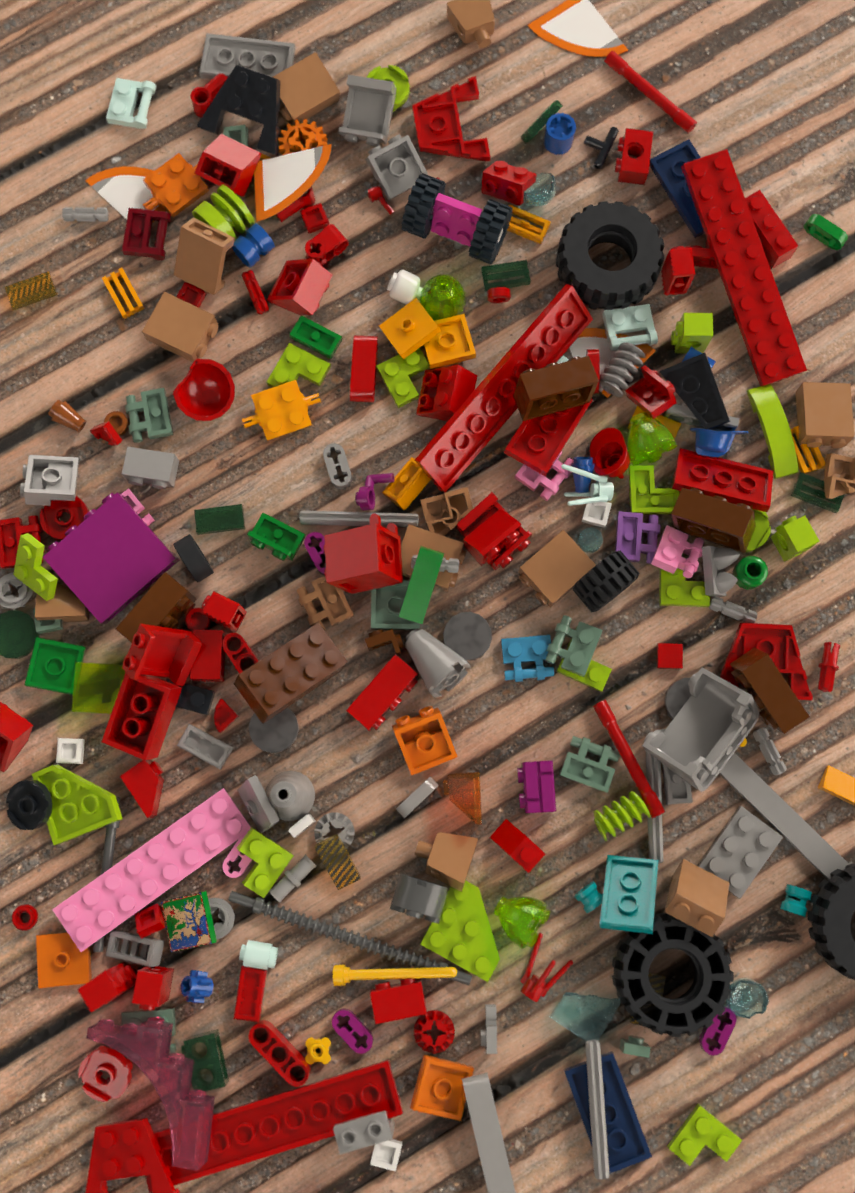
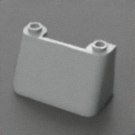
(704, 730)

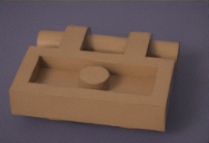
(332, 599)

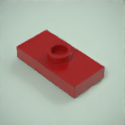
(250, 994)

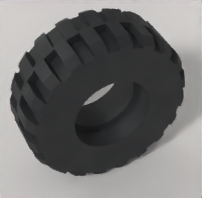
(615, 225)
(832, 920)
(703, 998)

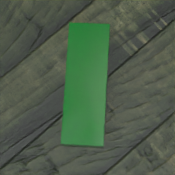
(421, 585)

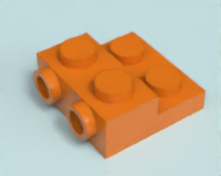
(424, 740)

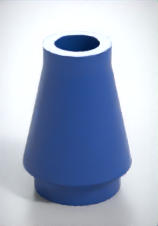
(582, 483)

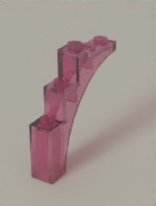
(171, 1075)

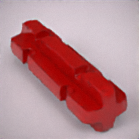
(255, 292)

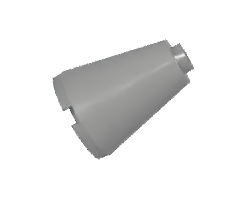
(435, 662)
(300, 795)

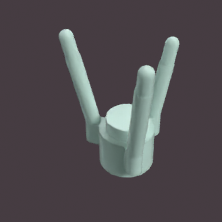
(599, 492)

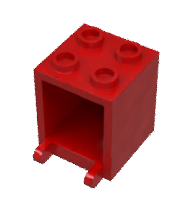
(364, 557)

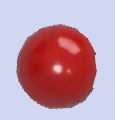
(205, 391)

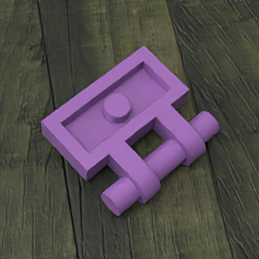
(629, 535)

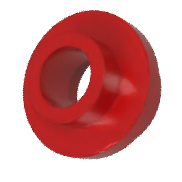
(17, 918)

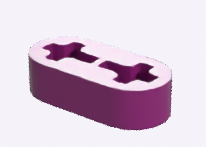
(315, 556)
(348, 1035)
(722, 1036)

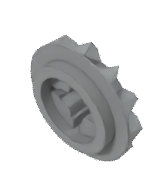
(11, 601)
(339, 821)
(225, 913)

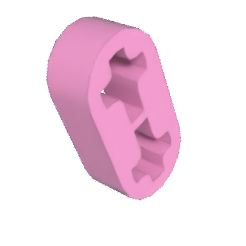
(233, 856)

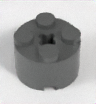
(419, 898)

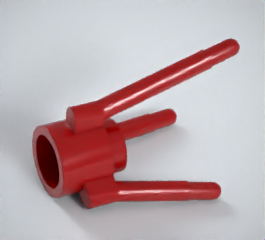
(535, 986)

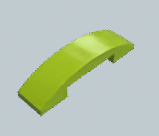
(775, 430)

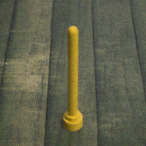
(344, 974)

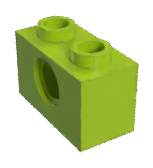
(693, 331)
(794, 537)

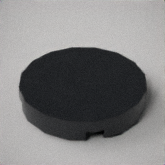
(29, 804)

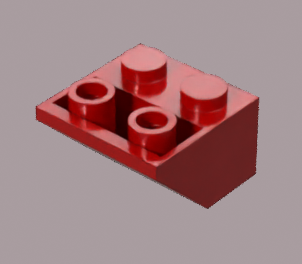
(228, 164)
(445, 391)
(492, 536)

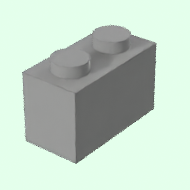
(150, 468)

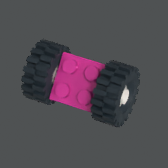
(456, 220)

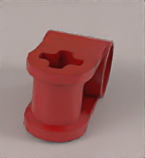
(326, 245)

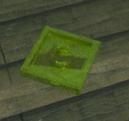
(96, 687)

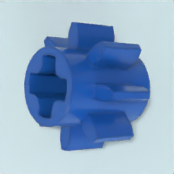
(196, 986)

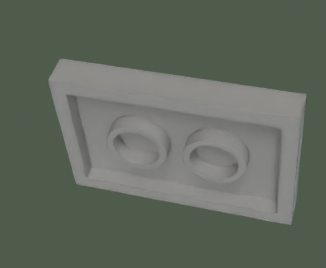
(740, 851)

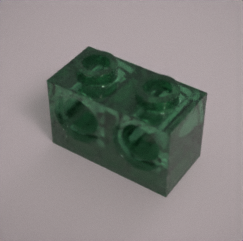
(213, 1060)

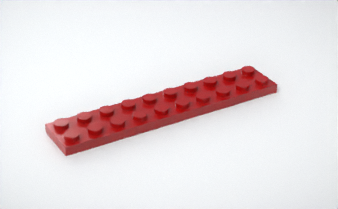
(743, 268)
(493, 399)
(288, 1120)

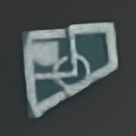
(585, 1014)

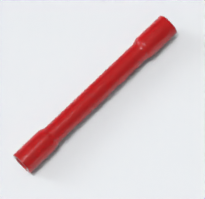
(678, 115)
(648, 795)

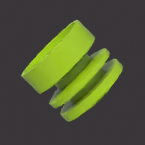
(226, 214)

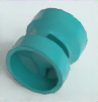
(795, 906)

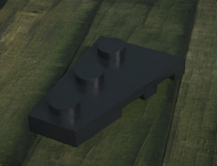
(699, 390)

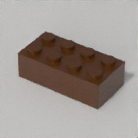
(290, 673)

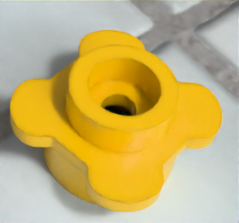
(323, 1044)

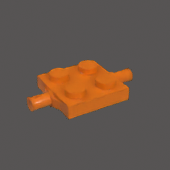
(174, 186)

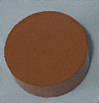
(118, 421)

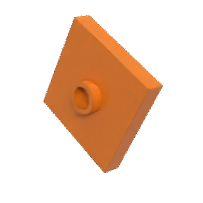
(61, 961)
(441, 1088)

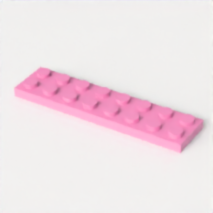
(151, 869)

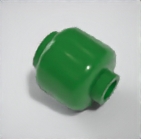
(750, 566)

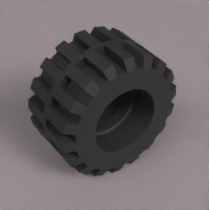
(605, 581)

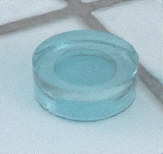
(590, 540)

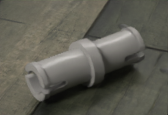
(292, 878)

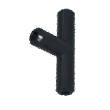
(603, 147)

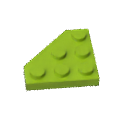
(76, 805)
(464, 933)

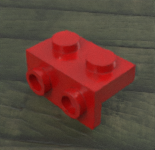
(507, 182)
(652, 393)

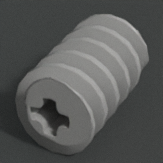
(621, 368)

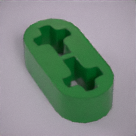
(825, 232)

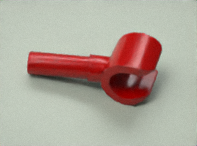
(374, 194)

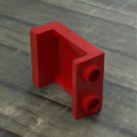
(480, 514)
(162, 653)

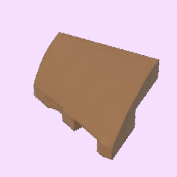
(839, 475)
(446, 510)
(63, 606)

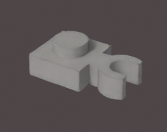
(489, 1036)

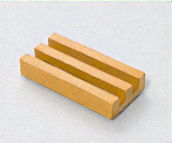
(537, 234)
(114, 278)
(815, 451)

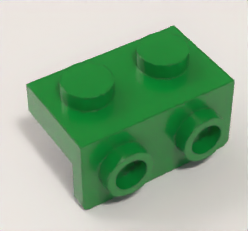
(277, 537)

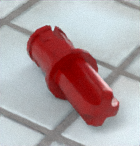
(828, 667)

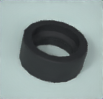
(193, 558)

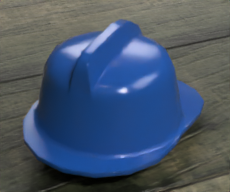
(712, 442)

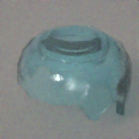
(542, 190)
(747, 998)

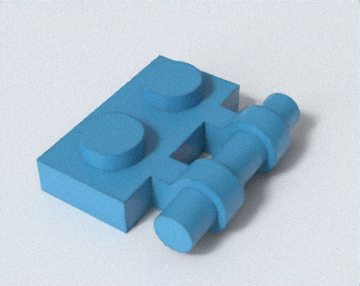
(526, 650)

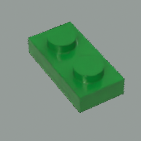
(316, 337)

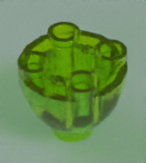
(443, 297)
(648, 439)
(521, 918)

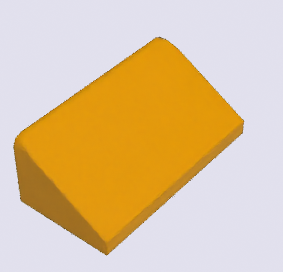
(407, 484)
(838, 784)

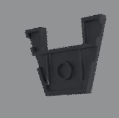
(250, 97)

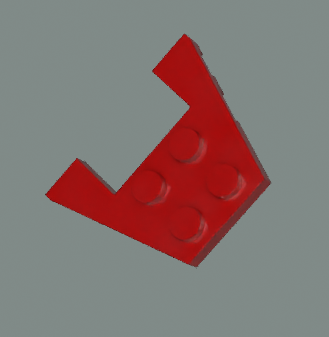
(439, 124)
(781, 647)
(124, 1152)

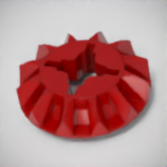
(425, 1023)

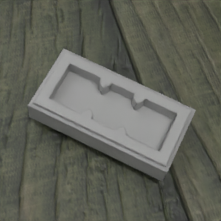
(205, 746)

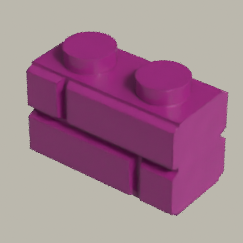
(537, 787)

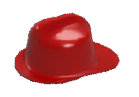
(610, 453)

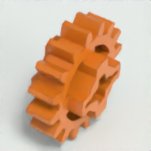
(309, 134)

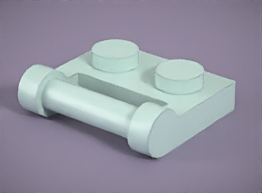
(124, 102)
(629, 320)

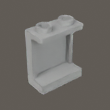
(368, 110)
(364, 1132)

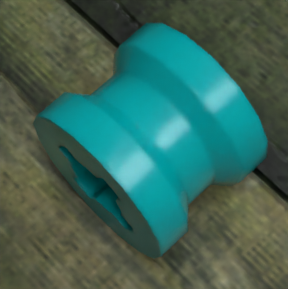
(589, 897)

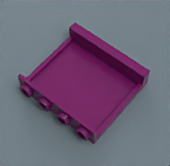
(110, 558)

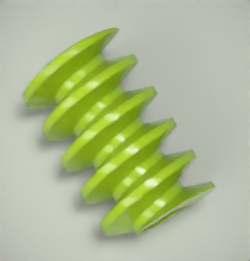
(620, 814)

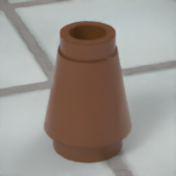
(65, 415)

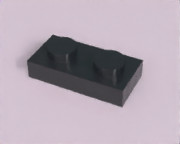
(195, 698)

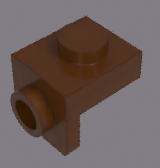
(379, 639)

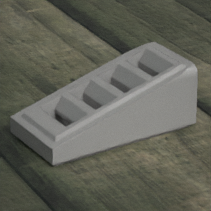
(150, 952)

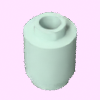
(258, 955)

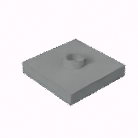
(258, 804)

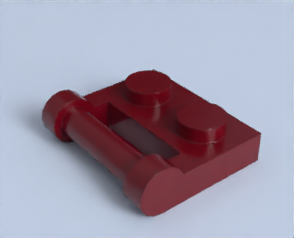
(139, 230)

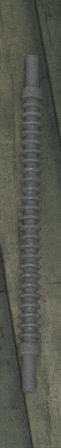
(259, 905)

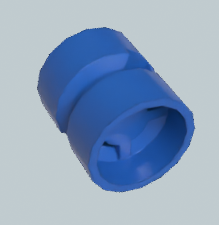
(255, 243)

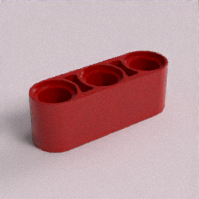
(363, 368)
(242, 654)
(285, 1065)

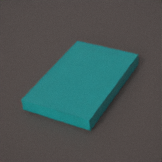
(629, 894)

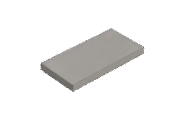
(225, 52)

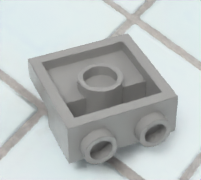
(396, 165)
(49, 479)

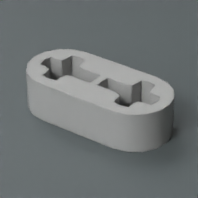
(343, 464)
(417, 797)

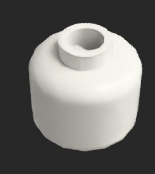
(404, 287)

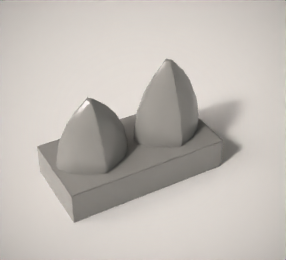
(715, 578)

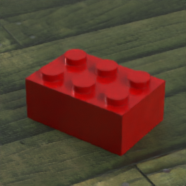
(141, 716)

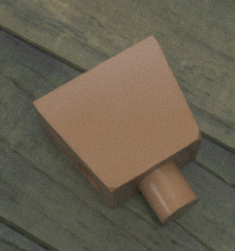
(472, 20)
(448, 858)

